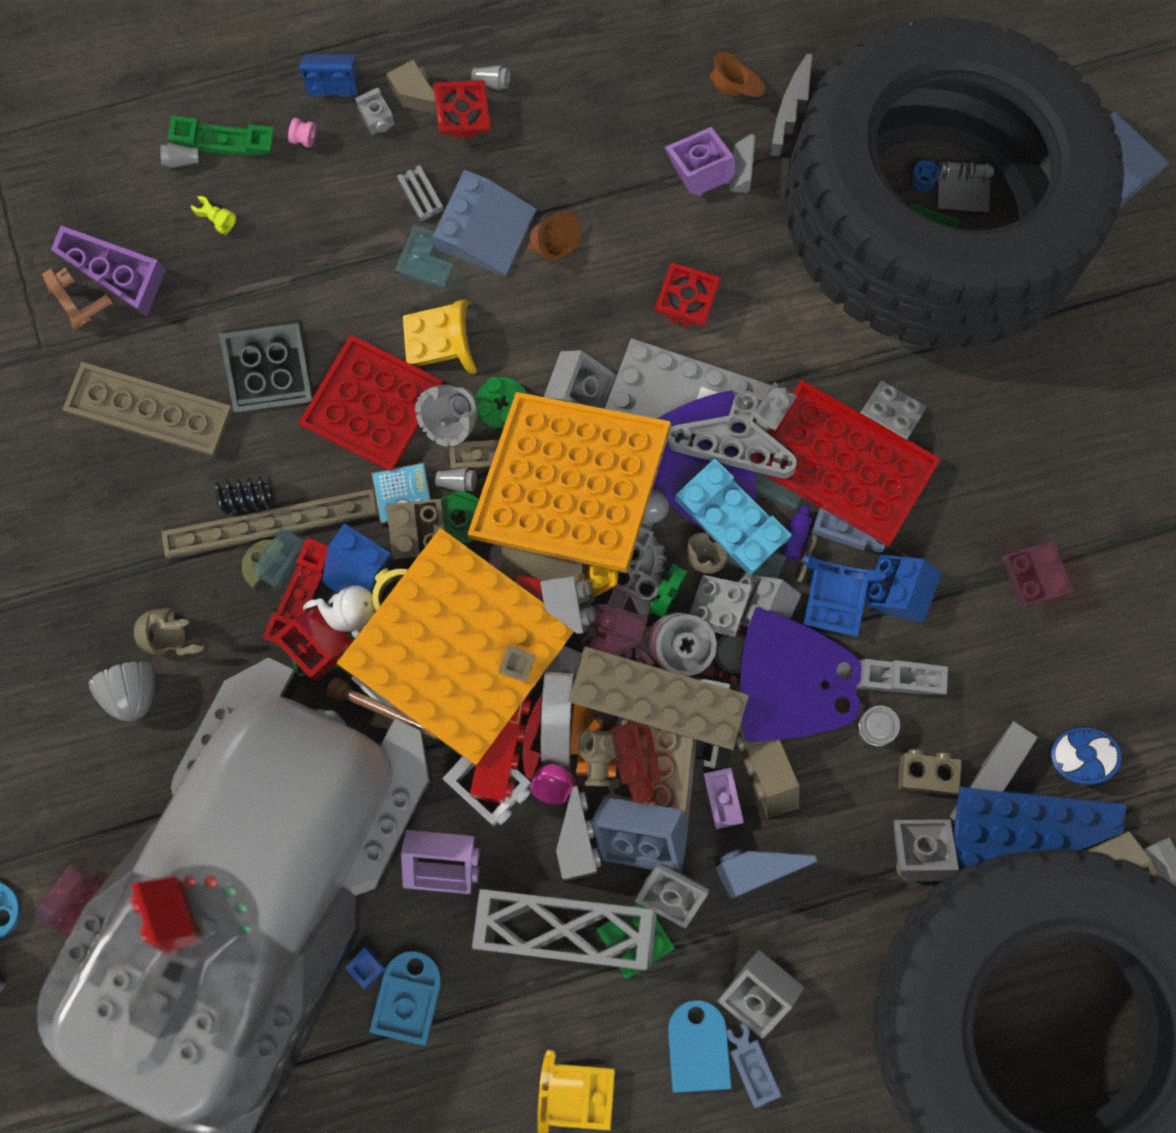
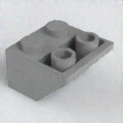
(770, 595)
(569, 601)

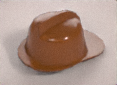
(735, 78)
(556, 236)

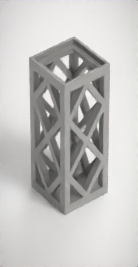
(491, 920)

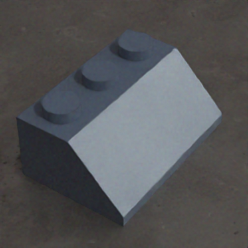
(640, 834)

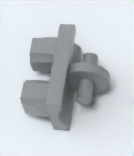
(773, 407)

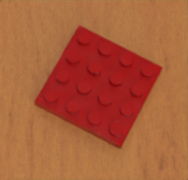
(368, 403)

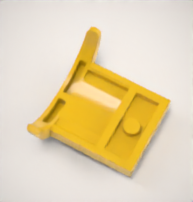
(438, 336)
(574, 1096)

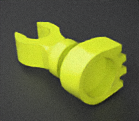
(222, 218)

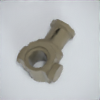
(598, 751)

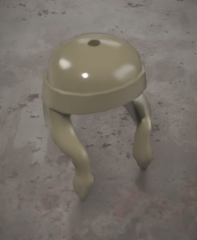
(159, 632)

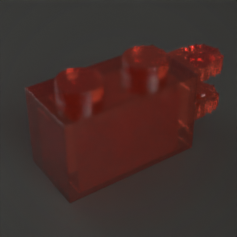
(636, 760)

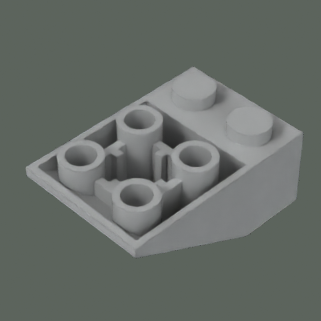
(574, 846)

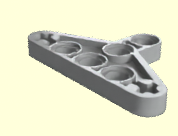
(721, 435)

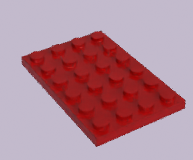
(850, 463)

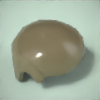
(705, 554)

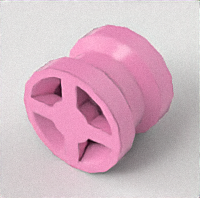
(302, 132)

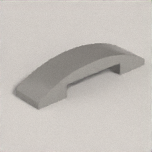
(556, 719)

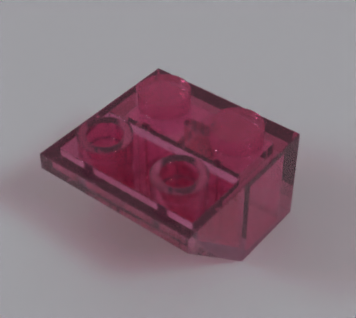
(1037, 575)
(617, 630)
(68, 899)

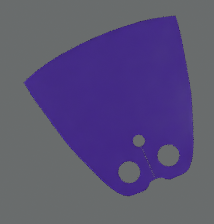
(679, 469)
(784, 679)

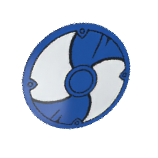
(1086, 756)

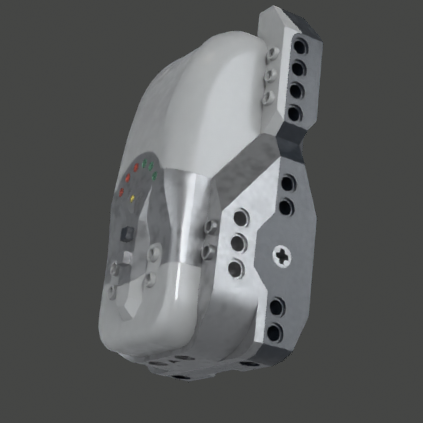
(275, 840)

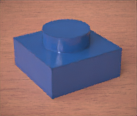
(366, 967)

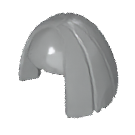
(447, 413)
(125, 690)

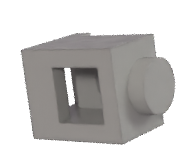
(375, 111)

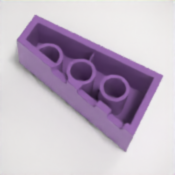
(117, 269)

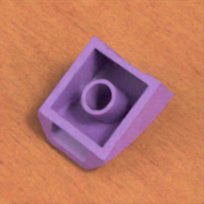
(702, 161)

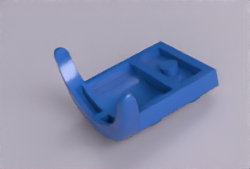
(837, 596)

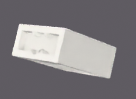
(502, 813)

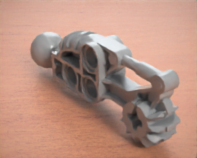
(644, 570)

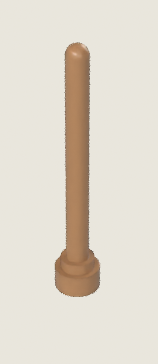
(341, 691)

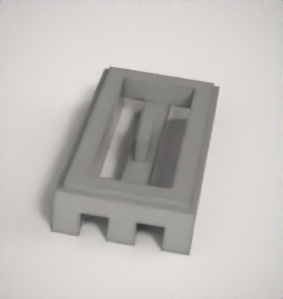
(411, 176)

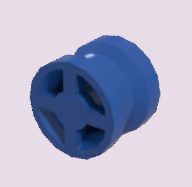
(924, 169)

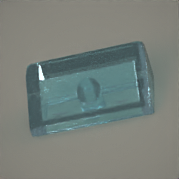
(279, 558)

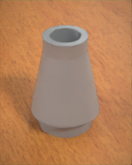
(494, 76)
(178, 155)
(457, 479)

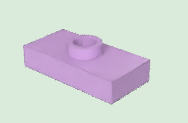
(723, 798)

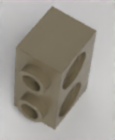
(929, 780)

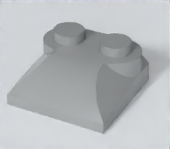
(925, 850)
(672, 895)

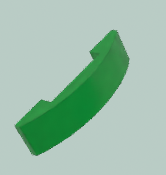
(221, 139)

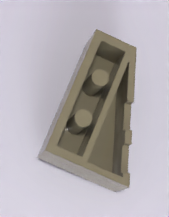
(771, 773)

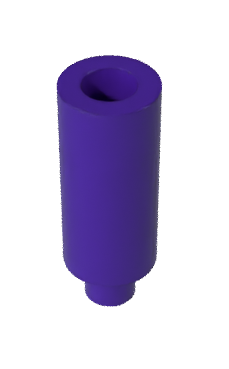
(799, 530)

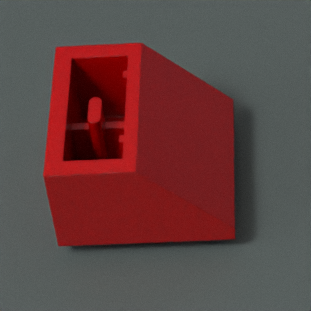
(313, 643)
(165, 914)

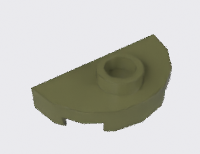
(251, 559)

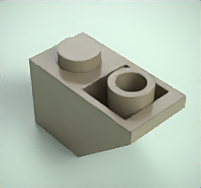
(412, 88)

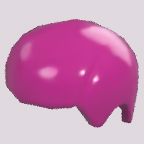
(552, 784)

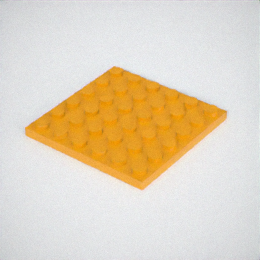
(570, 481)
(442, 642)

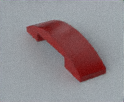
(301, 588)
(531, 752)

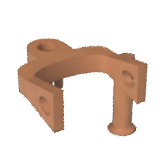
(57, 282)

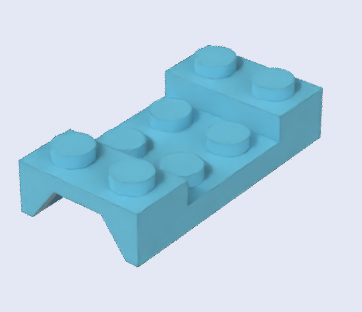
(732, 517)

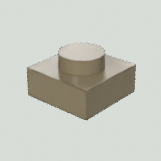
(516, 664)

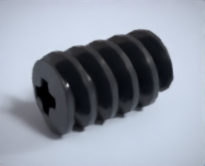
(245, 496)

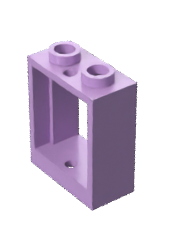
(434, 875)

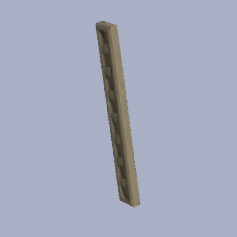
(268, 523)

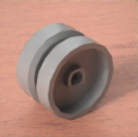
(698, 643)

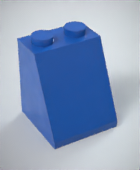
(354, 561)

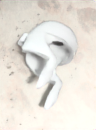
(350, 609)

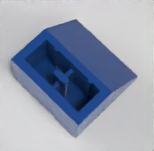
(330, 74)
(906, 588)

